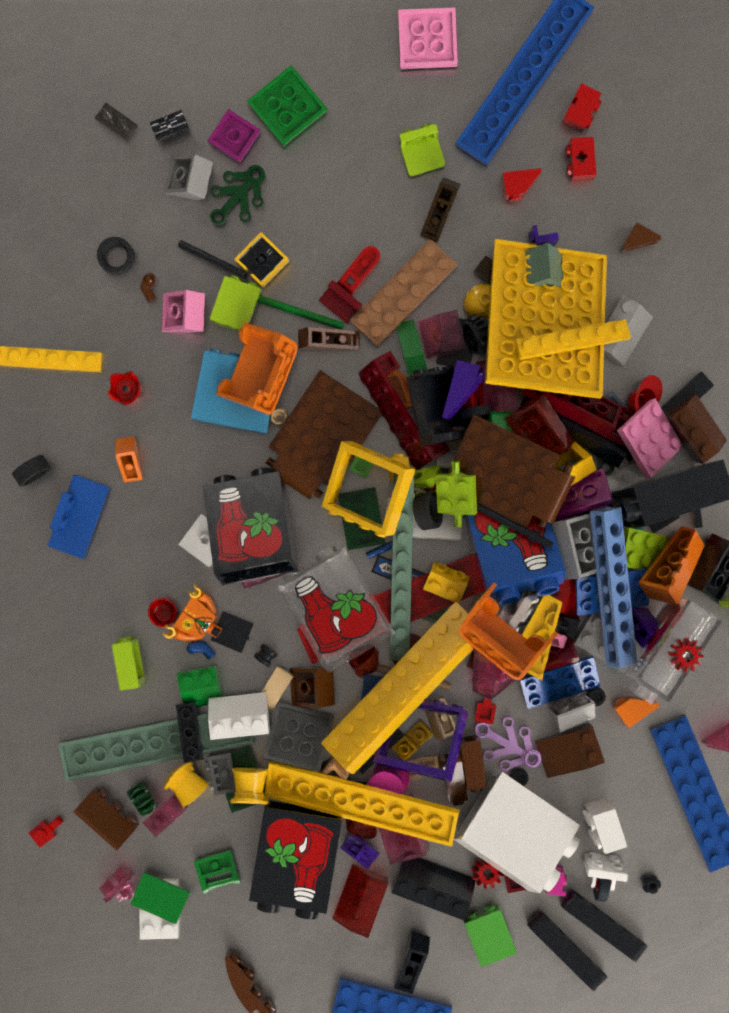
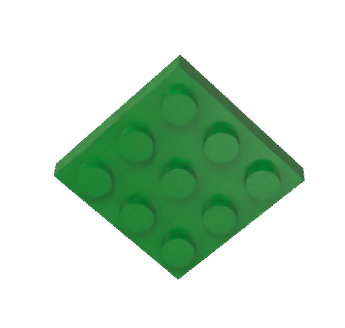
(287, 105)

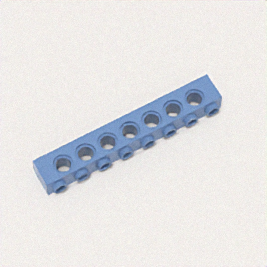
(613, 586)

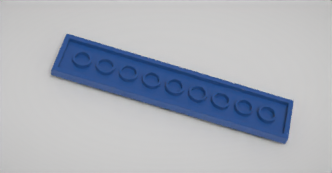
(523, 78)

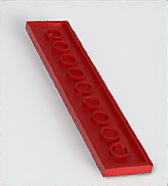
(422, 601)

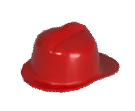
(649, 389)

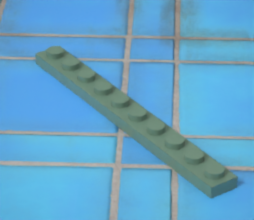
(402, 578)

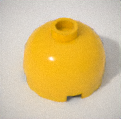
(478, 300)

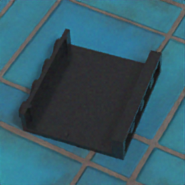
(428, 399)

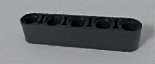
(604, 925)
(567, 950)

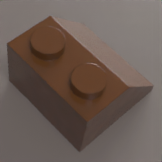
(312, 687)

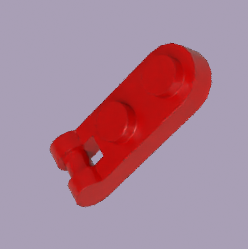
(360, 269)

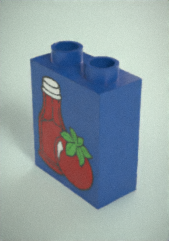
(513, 560)

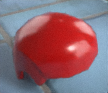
(162, 612)

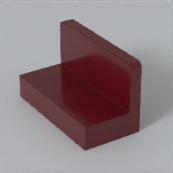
(340, 302)

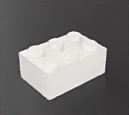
(604, 825)

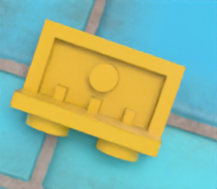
(446, 582)

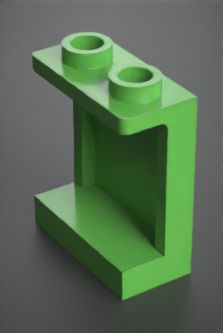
(489, 935)

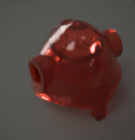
(366, 662)
(360, 829)

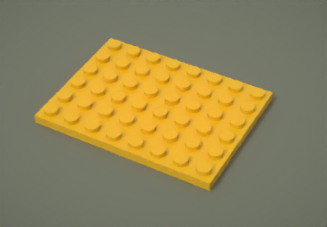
(531, 310)

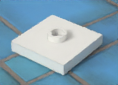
(197, 541)

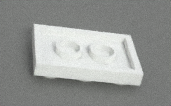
(526, 608)
(155, 927)

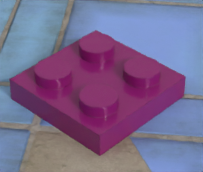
(234, 136)

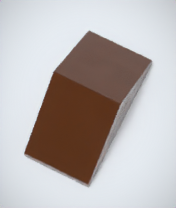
(639, 238)

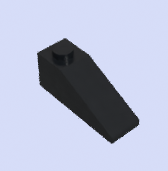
(412, 962)

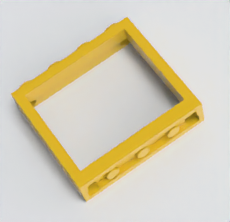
(398, 498)

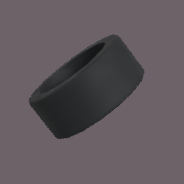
(101, 255)
(31, 470)
(426, 511)

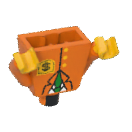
(195, 619)

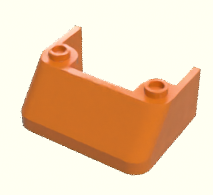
(499, 640)

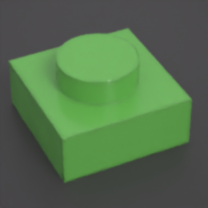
(360, 467)

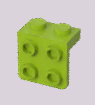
(421, 149)

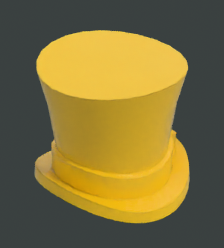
(185, 784)
(249, 785)

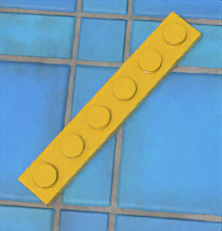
(572, 339)
(51, 359)

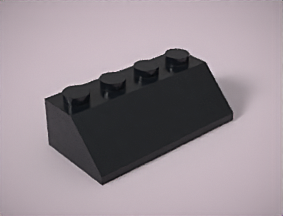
(434, 886)

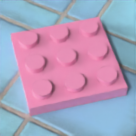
(427, 38)
(650, 438)

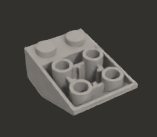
(572, 712)

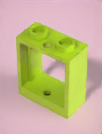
(128, 663)

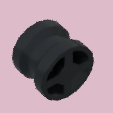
(265, 655)

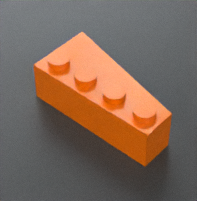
(673, 567)

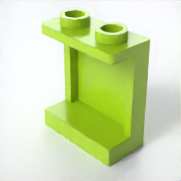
(235, 303)

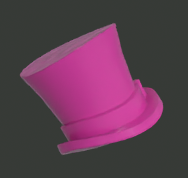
(389, 779)

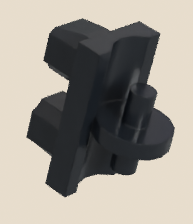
(169, 125)
(567, 625)

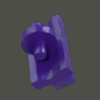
(359, 850)

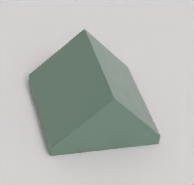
(545, 266)

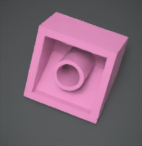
(183, 311)

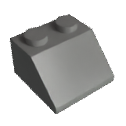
(188, 176)

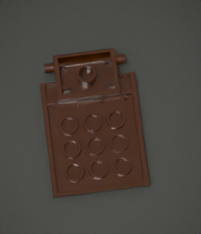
(315, 430)
(513, 473)

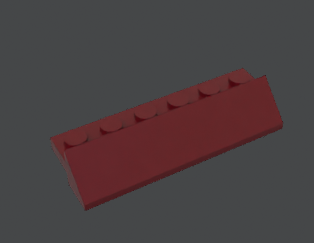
(596, 414)

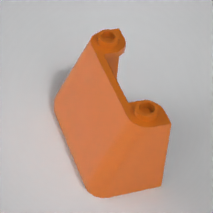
(260, 369)

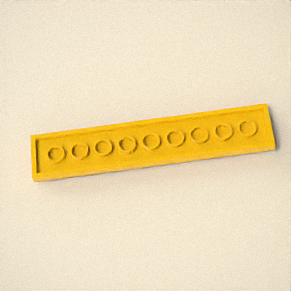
(362, 803)

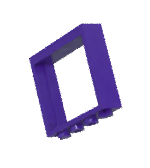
(439, 707)

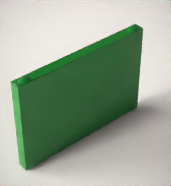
(160, 898)

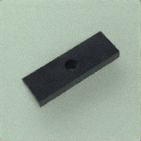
(188, 719)

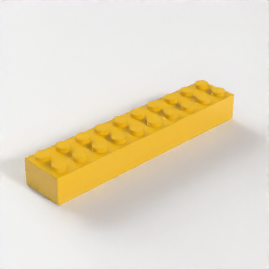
(399, 692)

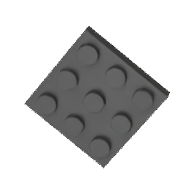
(297, 737)

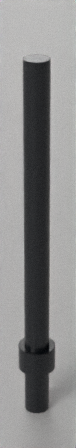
(533, 535)

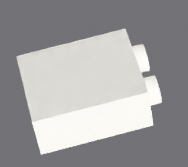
(518, 833)

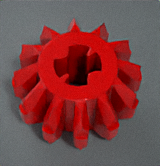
(687, 662)
(480, 876)

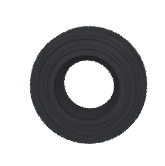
(480, 410)

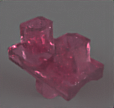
(110, 890)

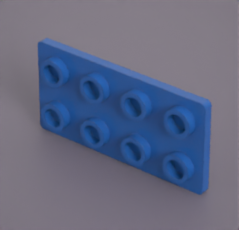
(77, 516)
(588, 597)
(560, 682)

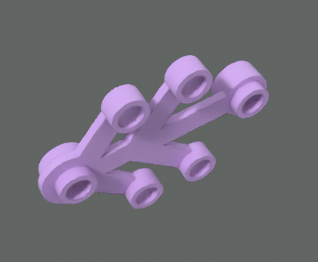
(510, 746)

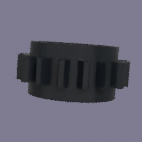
(476, 334)

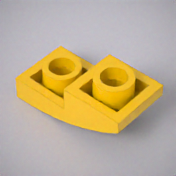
(412, 740)

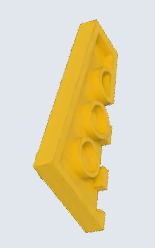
(543, 624)

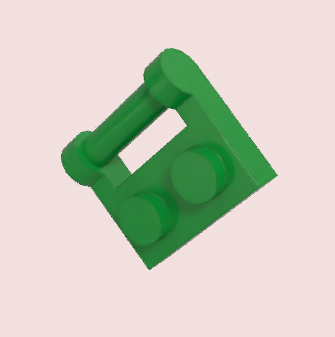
(215, 865)

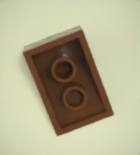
(570, 751)

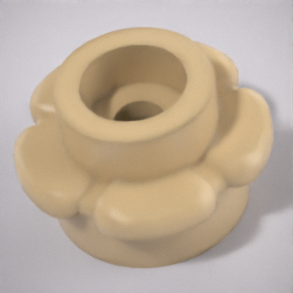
(274, 417)

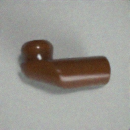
(147, 285)

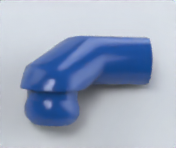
(200, 647)

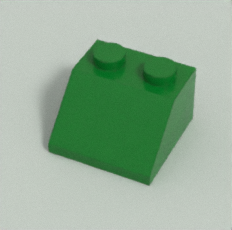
(199, 684)

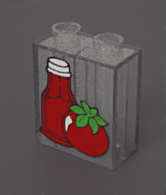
(335, 608)
(653, 672)

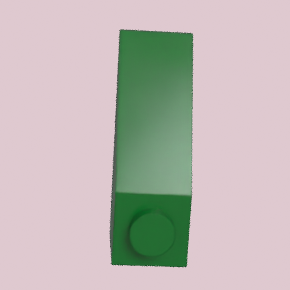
(411, 347)

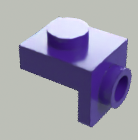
(542, 239)

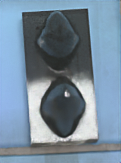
(116, 121)

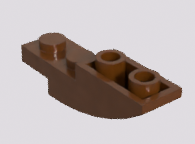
(242, 981)

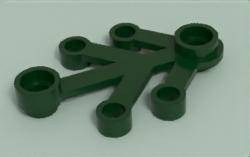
(239, 193)

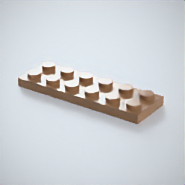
(403, 293)

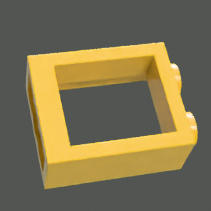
(584, 465)

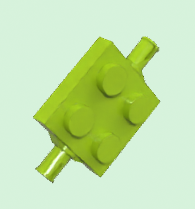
(456, 494)

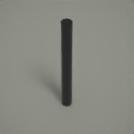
(212, 259)

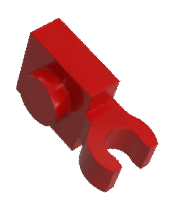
(485, 711)
(45, 832)

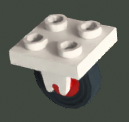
(604, 873)

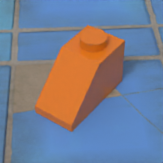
(128, 459)
(633, 709)

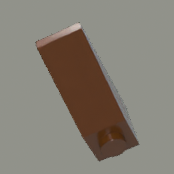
(328, 339)

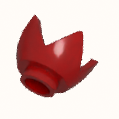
(117, 383)

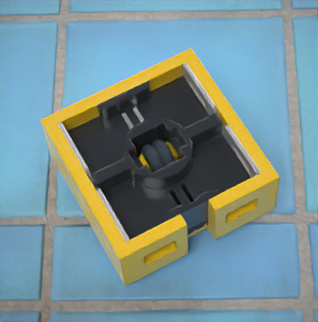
(262, 260)

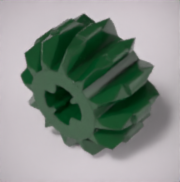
(141, 799)

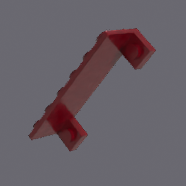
(399, 420)

